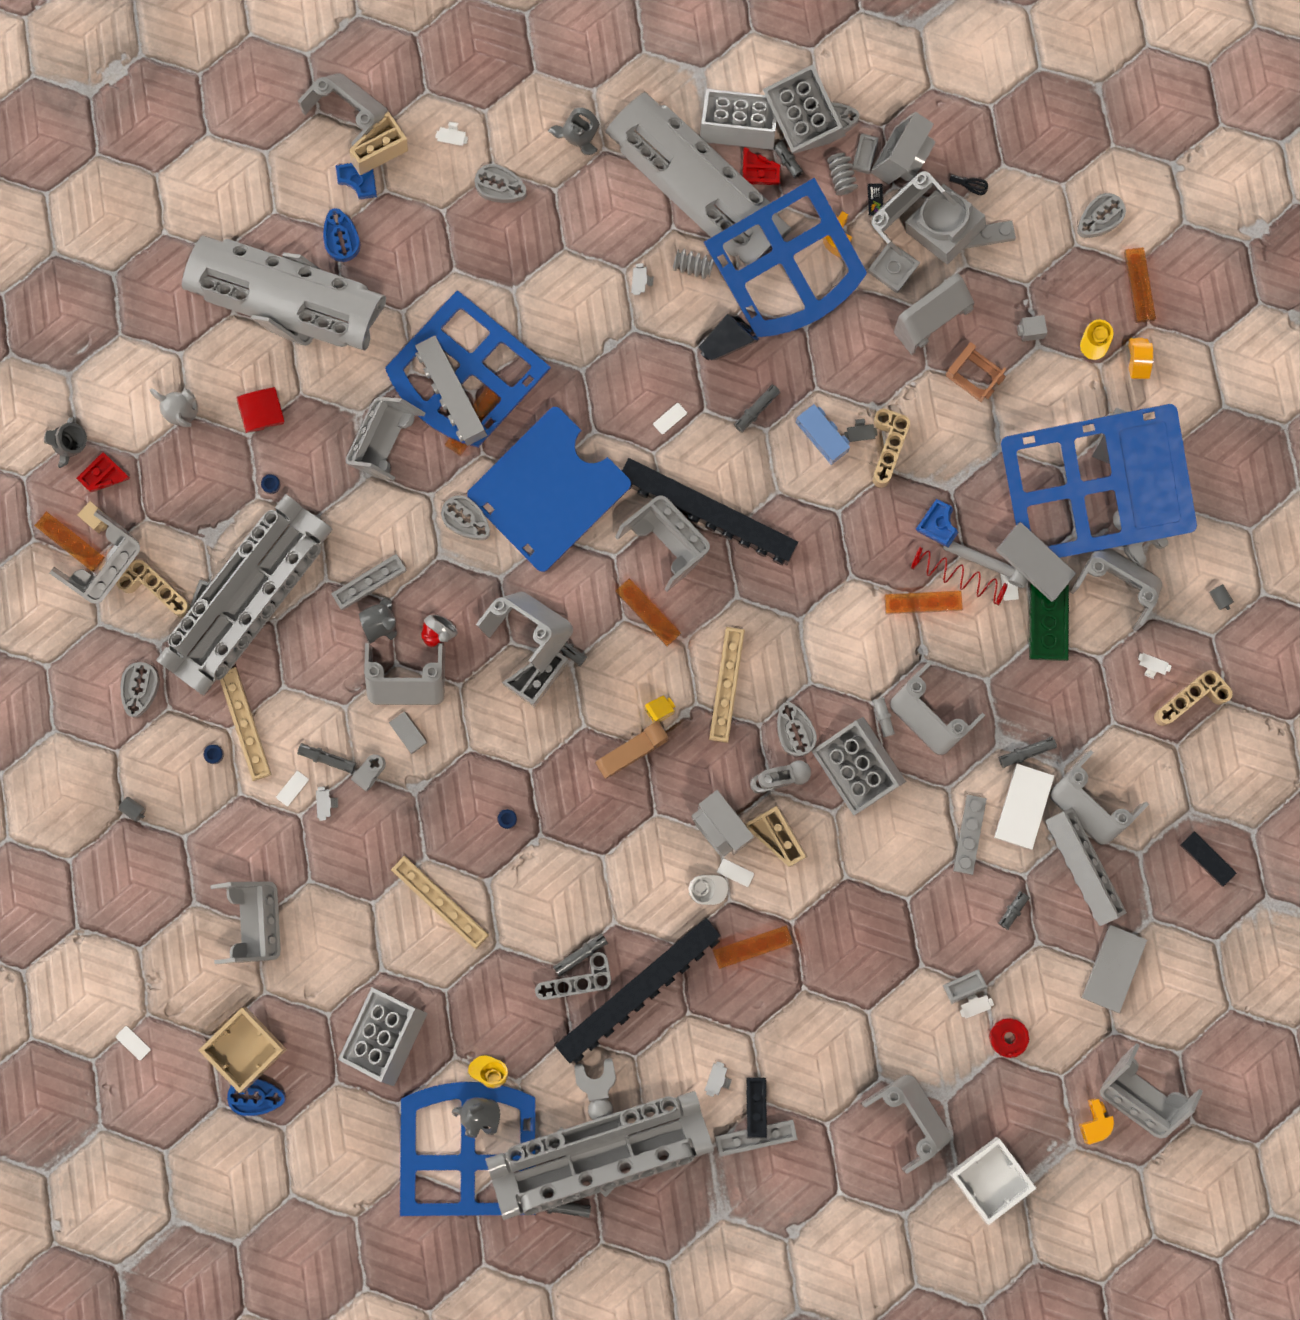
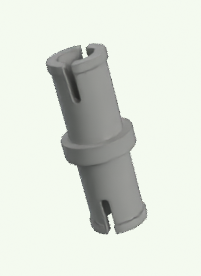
(883, 717)

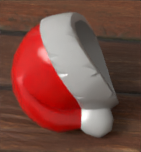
(437, 630)

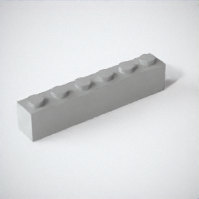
(451, 391)
(1085, 866)

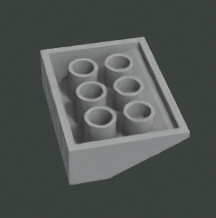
(804, 111)
(738, 119)
(858, 766)
(382, 1036)

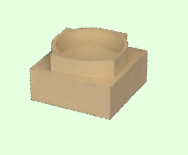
(242, 1050)

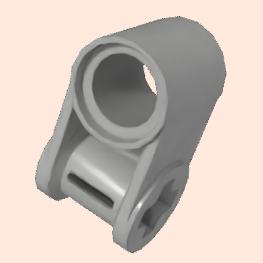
(366, 774)

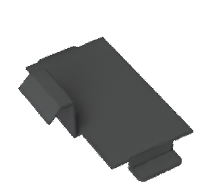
(861, 431)

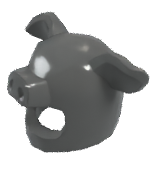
(578, 131)
(66, 440)
(378, 621)
(479, 1114)

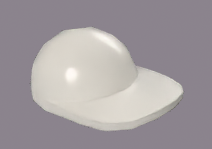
(708, 889)

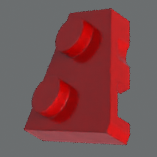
(759, 170)
(101, 474)

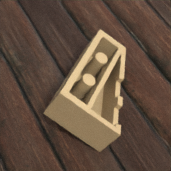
(378, 146)
(778, 836)

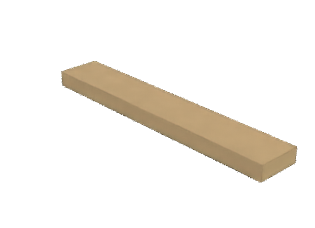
(727, 684)
(245, 725)
(440, 902)

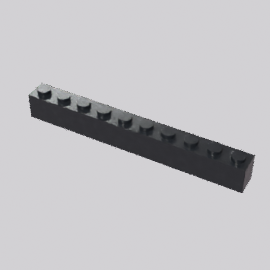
(711, 513)
(637, 991)

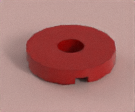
(997, 1038)

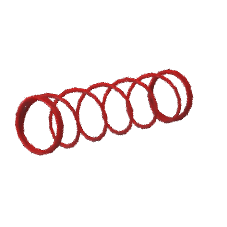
(1001, 594)

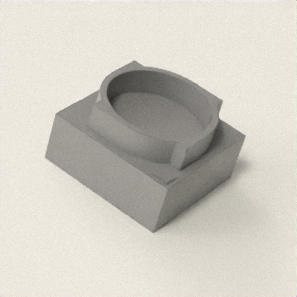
(905, 150)
(945, 227)
(721, 825)

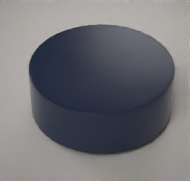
(270, 484)
(213, 754)
(507, 819)

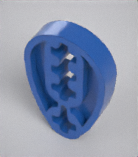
(331, 238)
(263, 1105)

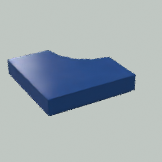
(362, 184)
(938, 524)

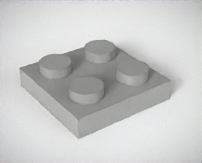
(892, 268)

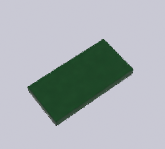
(1048, 626)

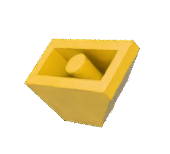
(660, 709)

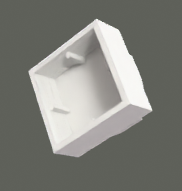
(992, 1180)

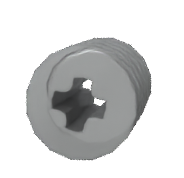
(841, 174)
(693, 264)

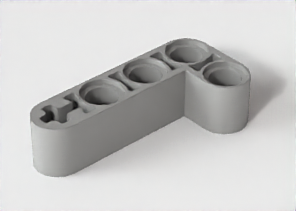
(573, 981)

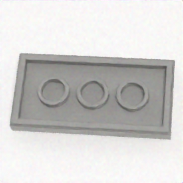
(1035, 561)
(1114, 968)

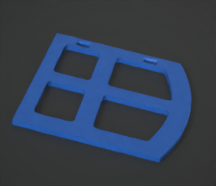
(783, 254)
(470, 365)
(467, 1161)

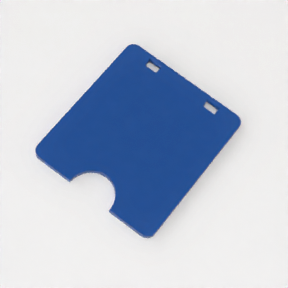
(546, 491)

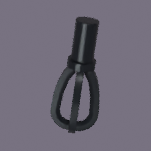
(964, 182)

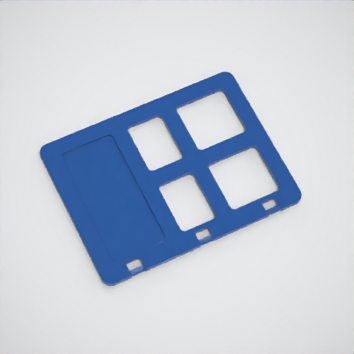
(1146, 475)

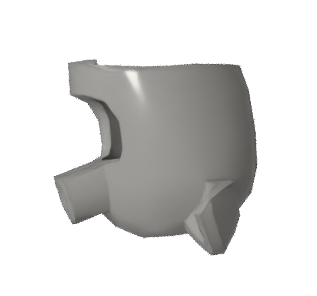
(177, 407)

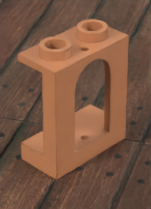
(997, 375)

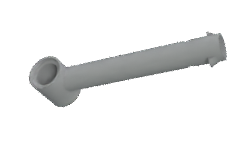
(1016, 577)

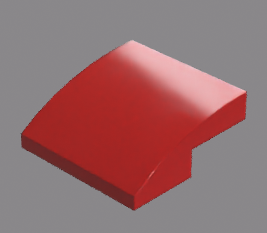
(260, 409)

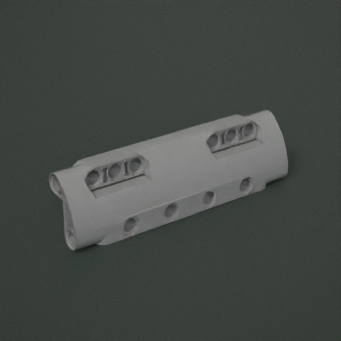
(695, 174)
(282, 291)
(244, 595)
(609, 1145)

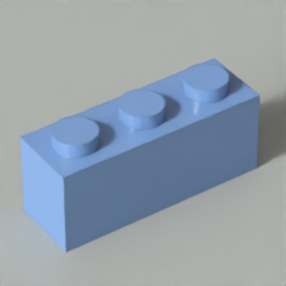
(823, 434)

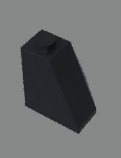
(727, 338)

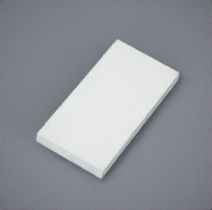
(1024, 806)

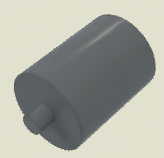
(1221, 597)
(132, 809)

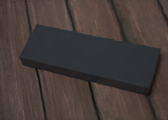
(1208, 859)
(756, 1108)

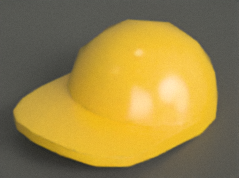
(1096, 339)
(488, 1071)

